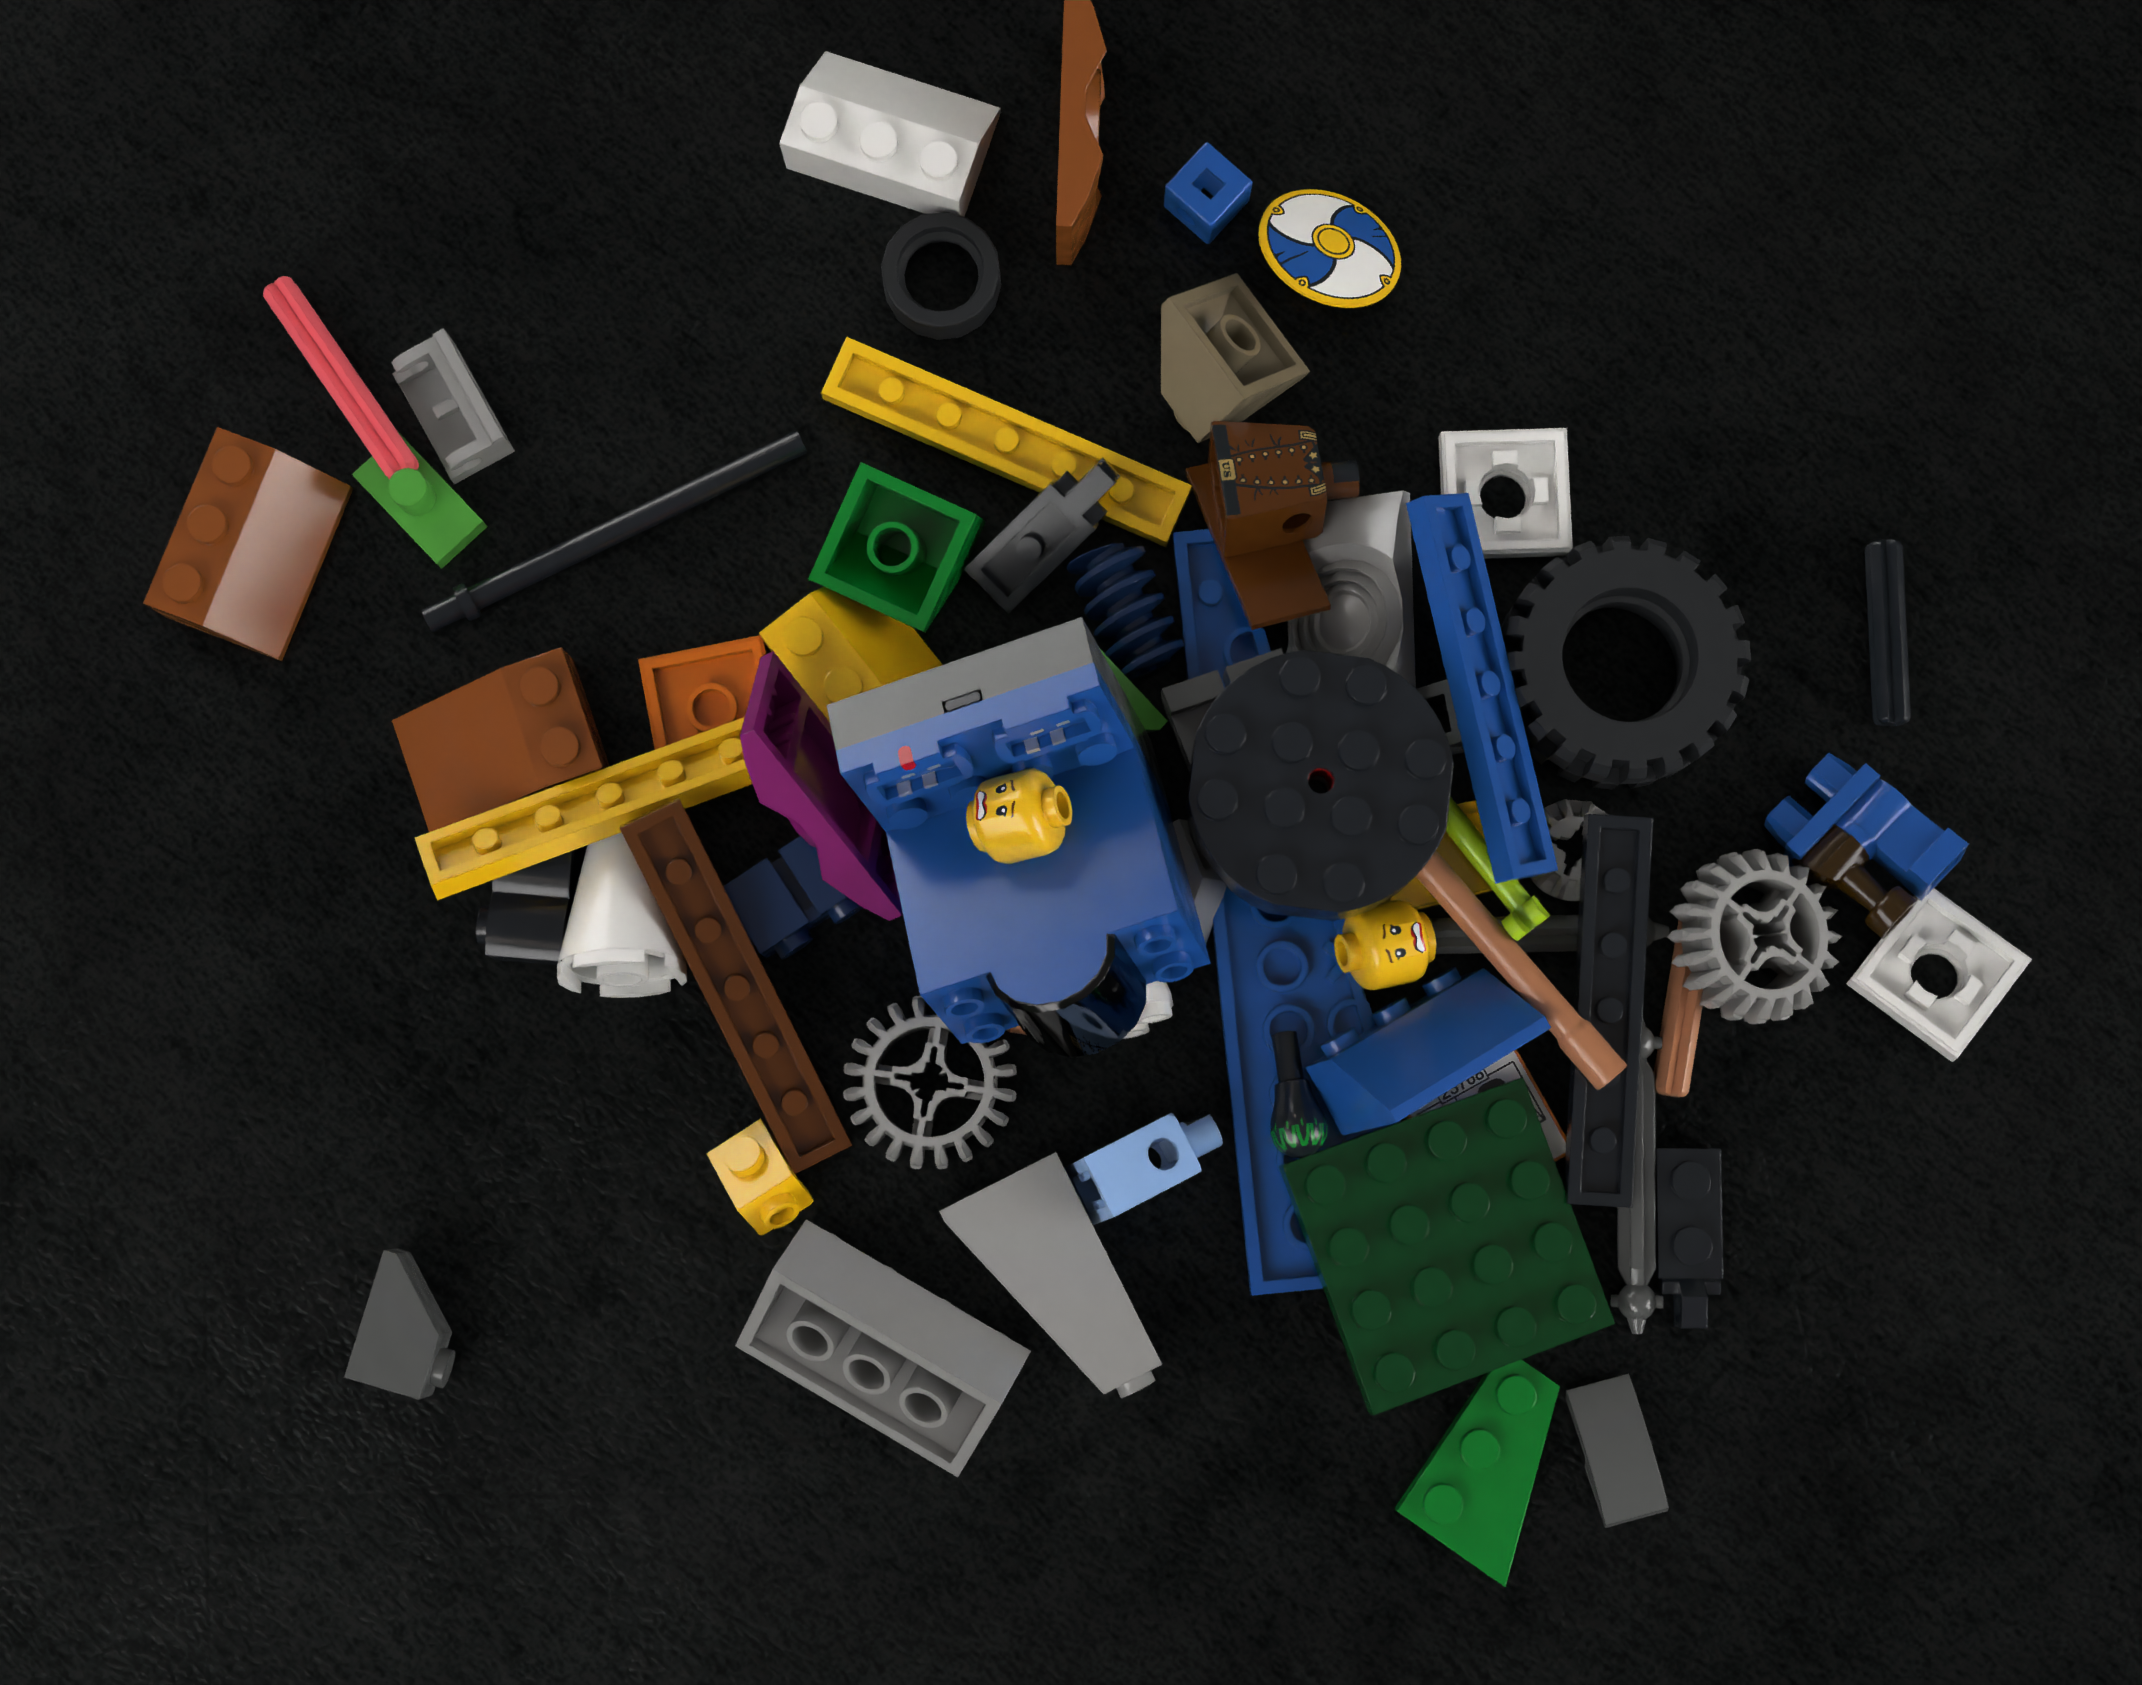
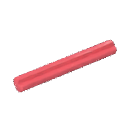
(339, 376)

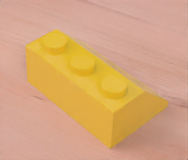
(844, 647)

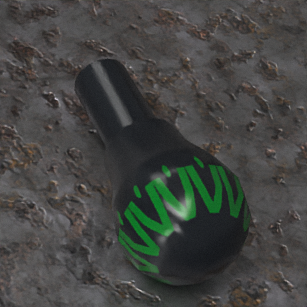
(1296, 1119)

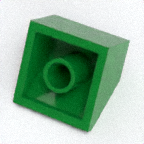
(896, 548)

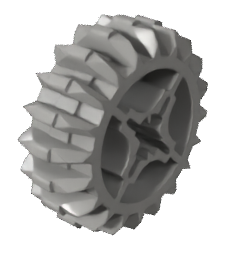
(1721, 944)
(920, 1139)

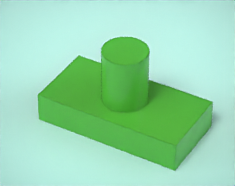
(423, 507)

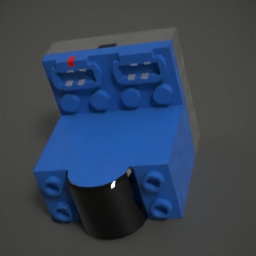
(1051, 937)

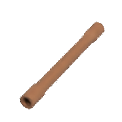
(1574, 1034)

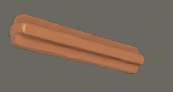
(1678, 1032)

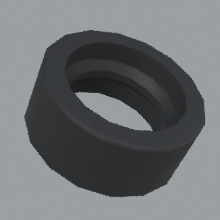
(936, 229)

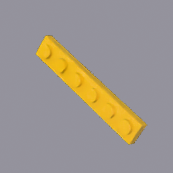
(998, 437)
(582, 810)

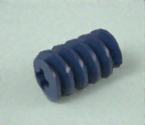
(1124, 608)

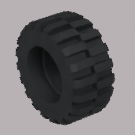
(1688, 617)

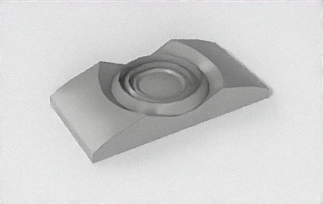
(1369, 583)

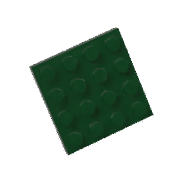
(1446, 1246)

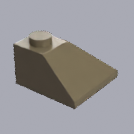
(1222, 356)

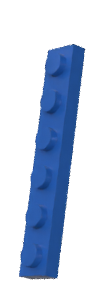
(1481, 687)

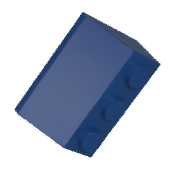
(1421, 1049)

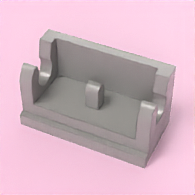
(450, 406)

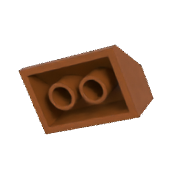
(248, 544)

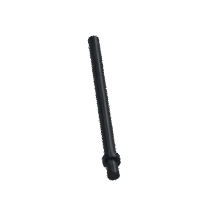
(470, 600)

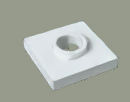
(1540, 467)
(1981, 958)

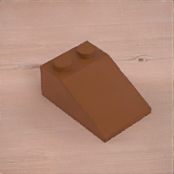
(500, 739)

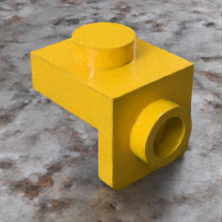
(759, 1178)

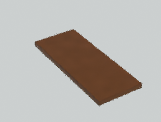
(1270, 582)

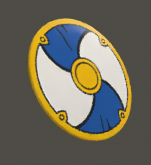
(1329, 248)

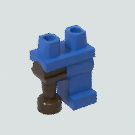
(1863, 823)

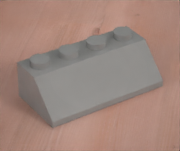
(881, 1347)

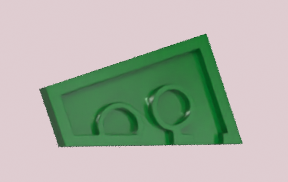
(1485, 1468)

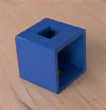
(1221, 179)

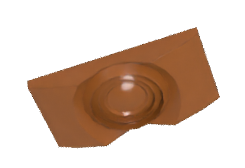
(1079, 128)

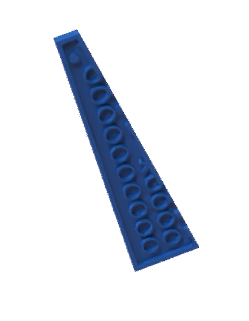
(1270, 967)

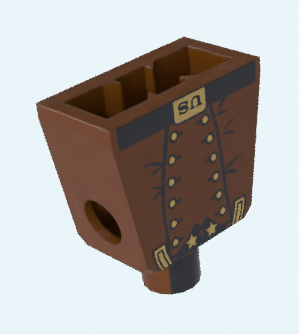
(1272, 484)

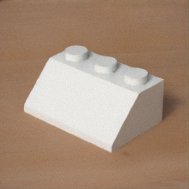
(888, 136)

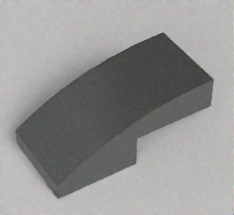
(1617, 1450)

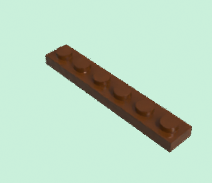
(735, 985)

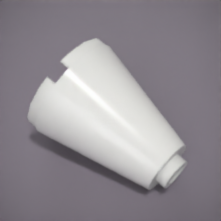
(618, 929)

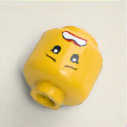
(1018, 816)
(1386, 945)

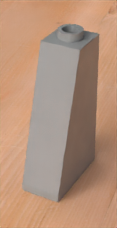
(1053, 1263)

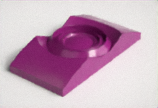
(798, 775)

